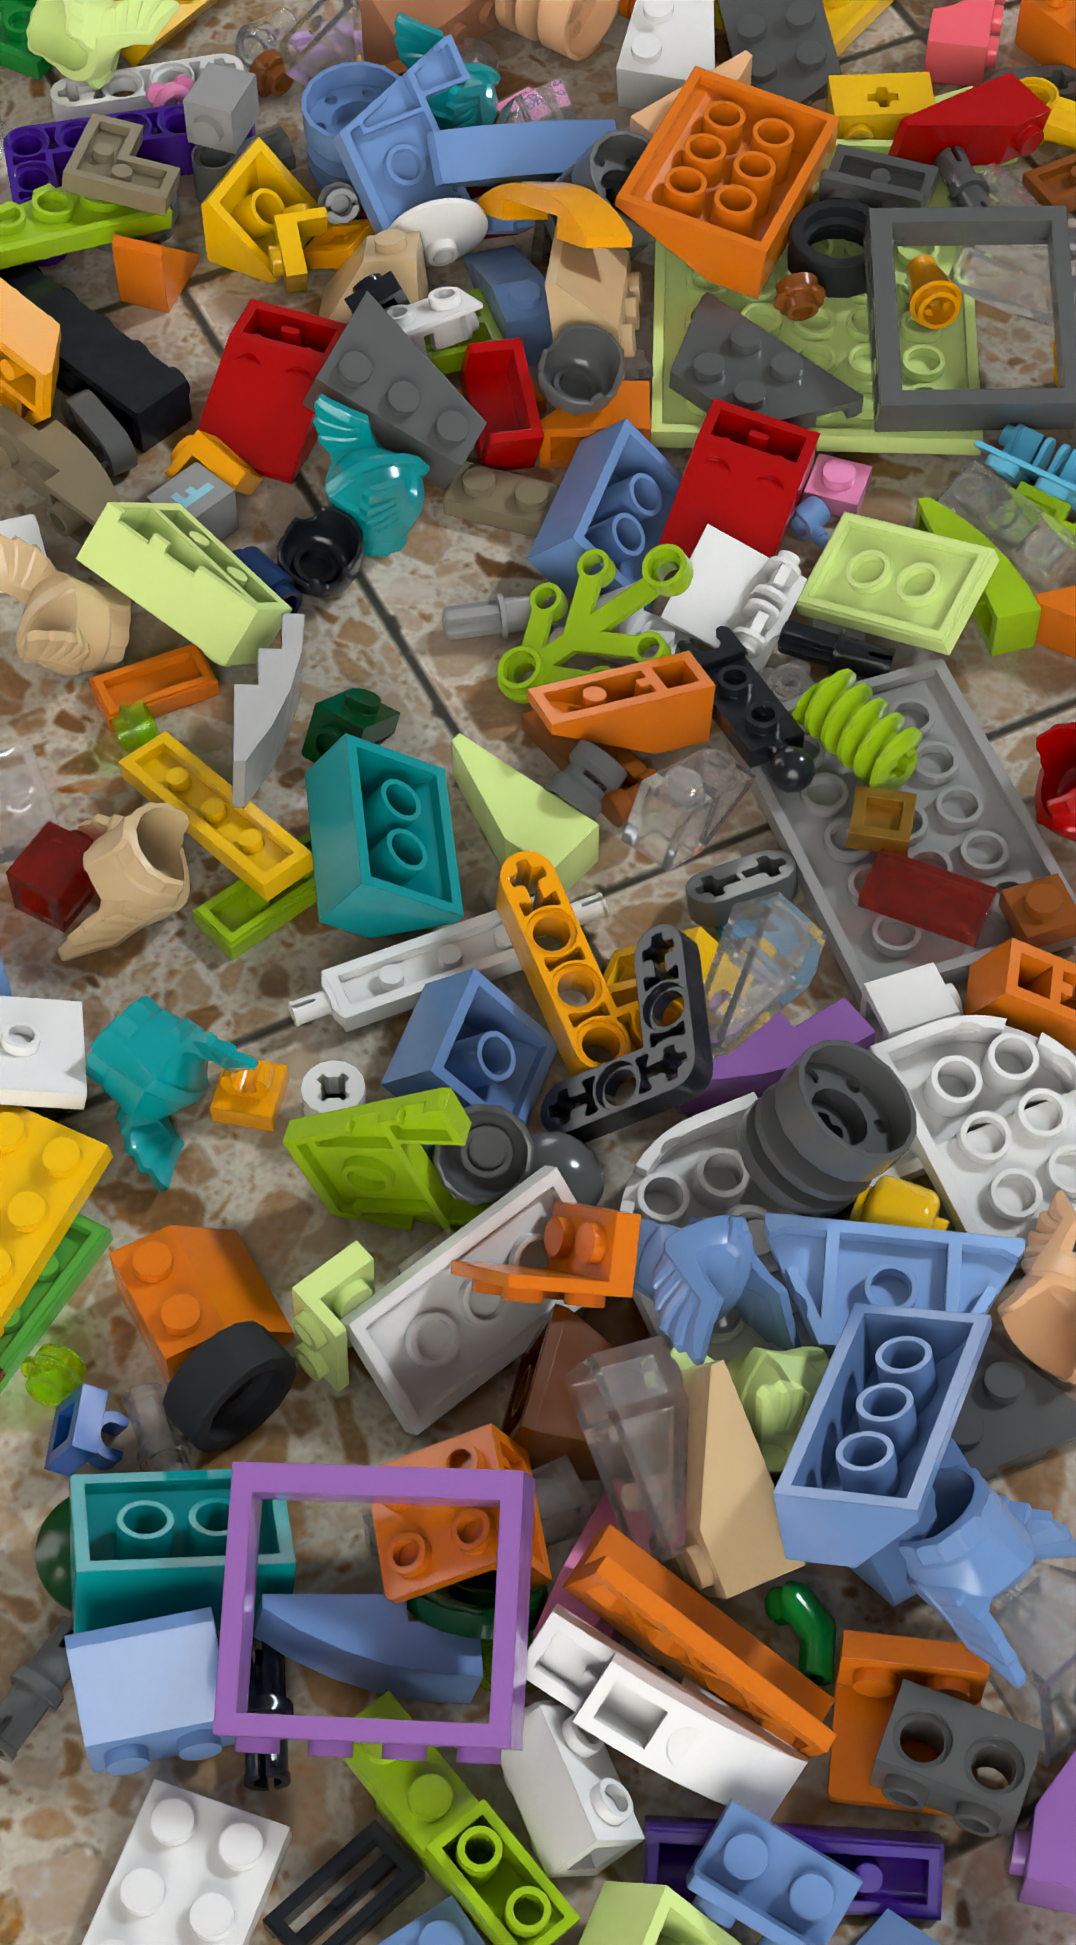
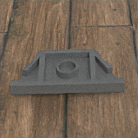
(787, 42)
(749, 367)
(1011, 1415)

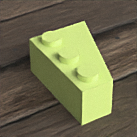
(185, 579)

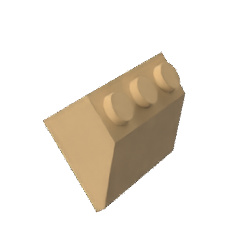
(594, 290)

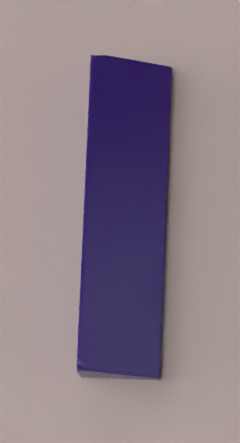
(897, 1866)

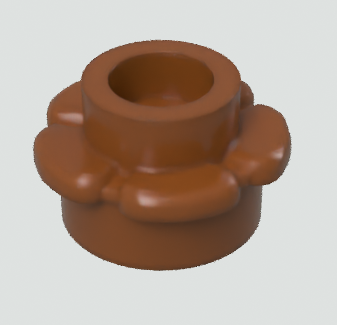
(270, 74)
(799, 296)

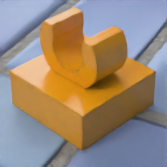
(250, 1096)

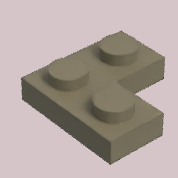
(108, 170)

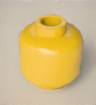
(899, 1204)

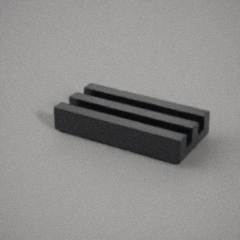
(369, 1916)

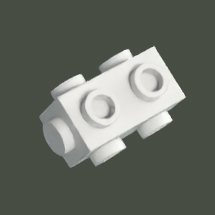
(569, 1794)

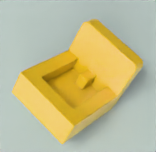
(287, 254)

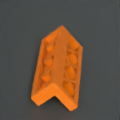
(699, 1640)

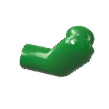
(813, 1623)

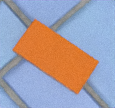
(161, 681)

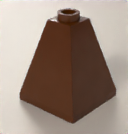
(540, 1406)

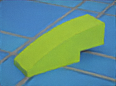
(1007, 608)

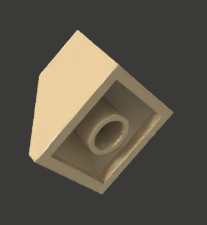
(378, 253)

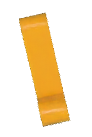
(566, 968)

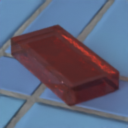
(927, 897)

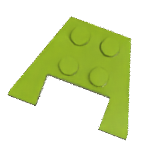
(372, 1163)

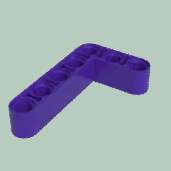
(41, 151)

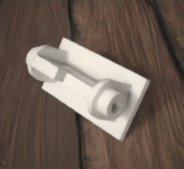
(444, 316)

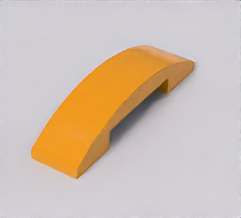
(582, 214)

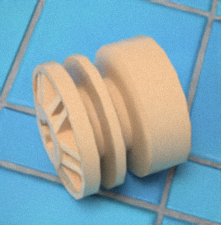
(563, 26)

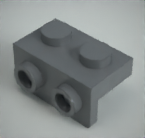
(877, 179)

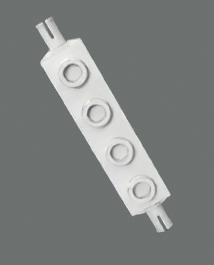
(395, 976)

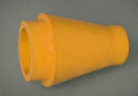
(932, 294)

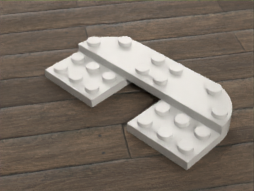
(989, 1136)

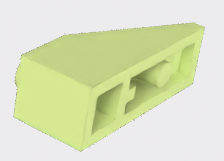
(522, 814)

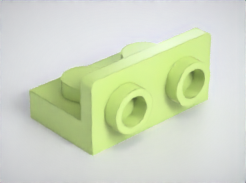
(320, 1305)

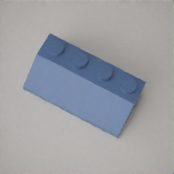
(876, 1431)

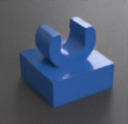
(78, 1430)

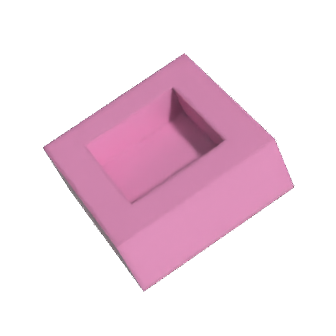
(839, 484)

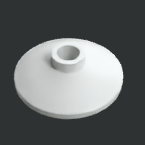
(446, 228)

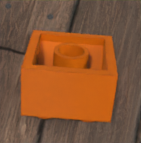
(190, 1286)

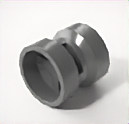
(587, 778)

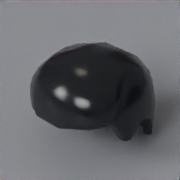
(322, 552)

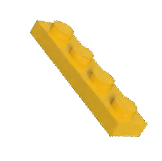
(238, 837)

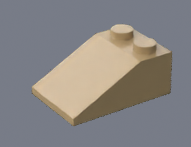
(730, 1502)

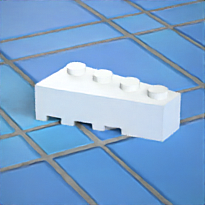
(663, 48)

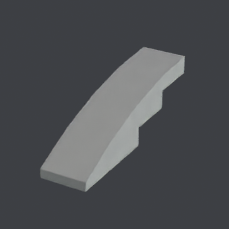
(266, 710)

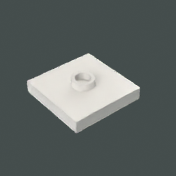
(42, 1053)

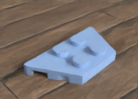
(851, 1262)

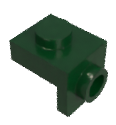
(349, 712)

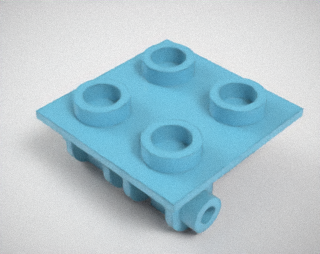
(1027, 458)

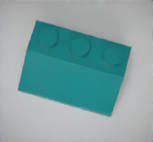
(381, 841)
(159, 1546)

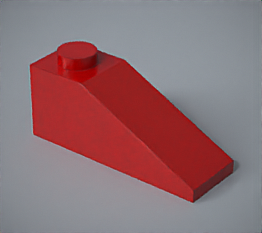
(987, 121)

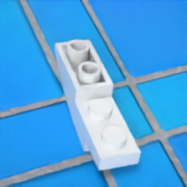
(657, 1720)

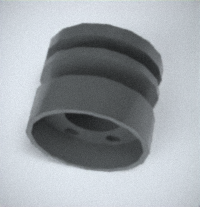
(604, 171)
(826, 1129)

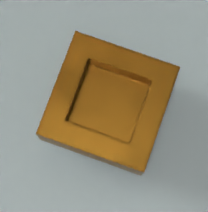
(881, 820)

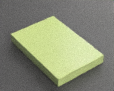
(897, 582)

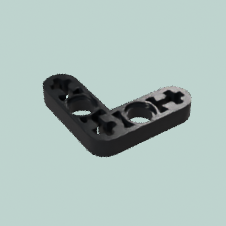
(661, 1052)

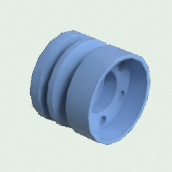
(332, 103)

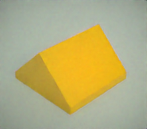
(242, 211)

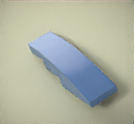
(511, 151)

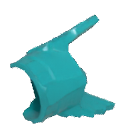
(465, 103)
(367, 480)
(152, 1070)

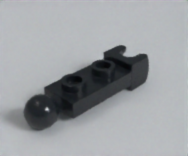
(753, 714)

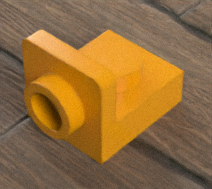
(337, 245)
(216, 458)

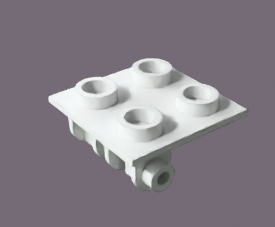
(739, 591)

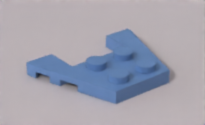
(389, 149)

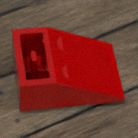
(262, 385)
(741, 479)

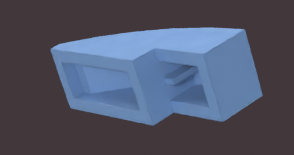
(371, 1645)

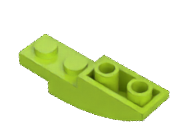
(461, 1842)

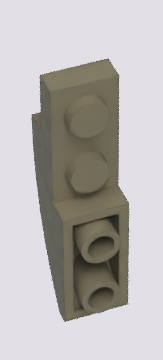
(59, 470)

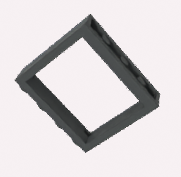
(967, 408)

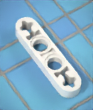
(78, 100)

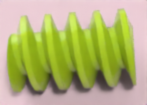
(860, 730)

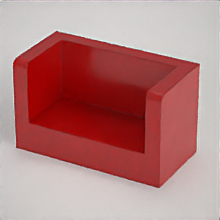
(501, 391)

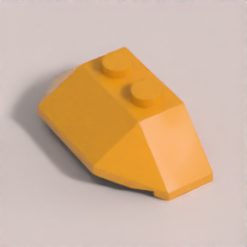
(27, 356)

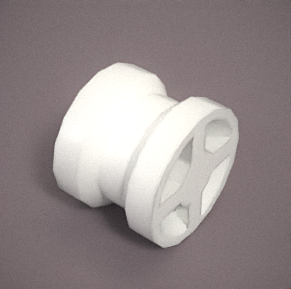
(329, 1079)

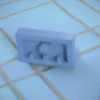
(769, 1881)

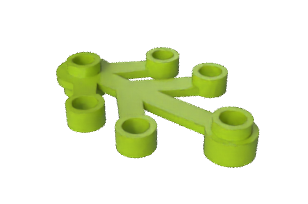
(588, 629)

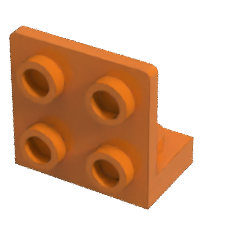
(588, 1259)
(442, 1545)
(865, 1692)

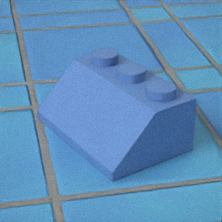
(608, 501)

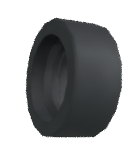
(825, 221)
(229, 1386)

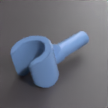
(810, 520)

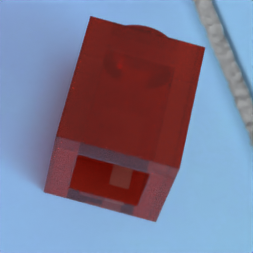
(51, 877)

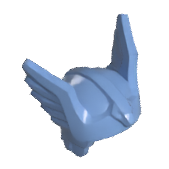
(702, 1275)
(975, 1555)

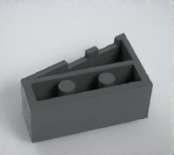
(401, 391)

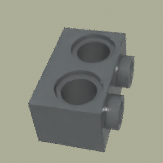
(963, 1740)

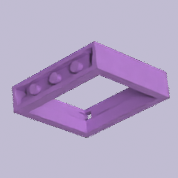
(400, 1739)

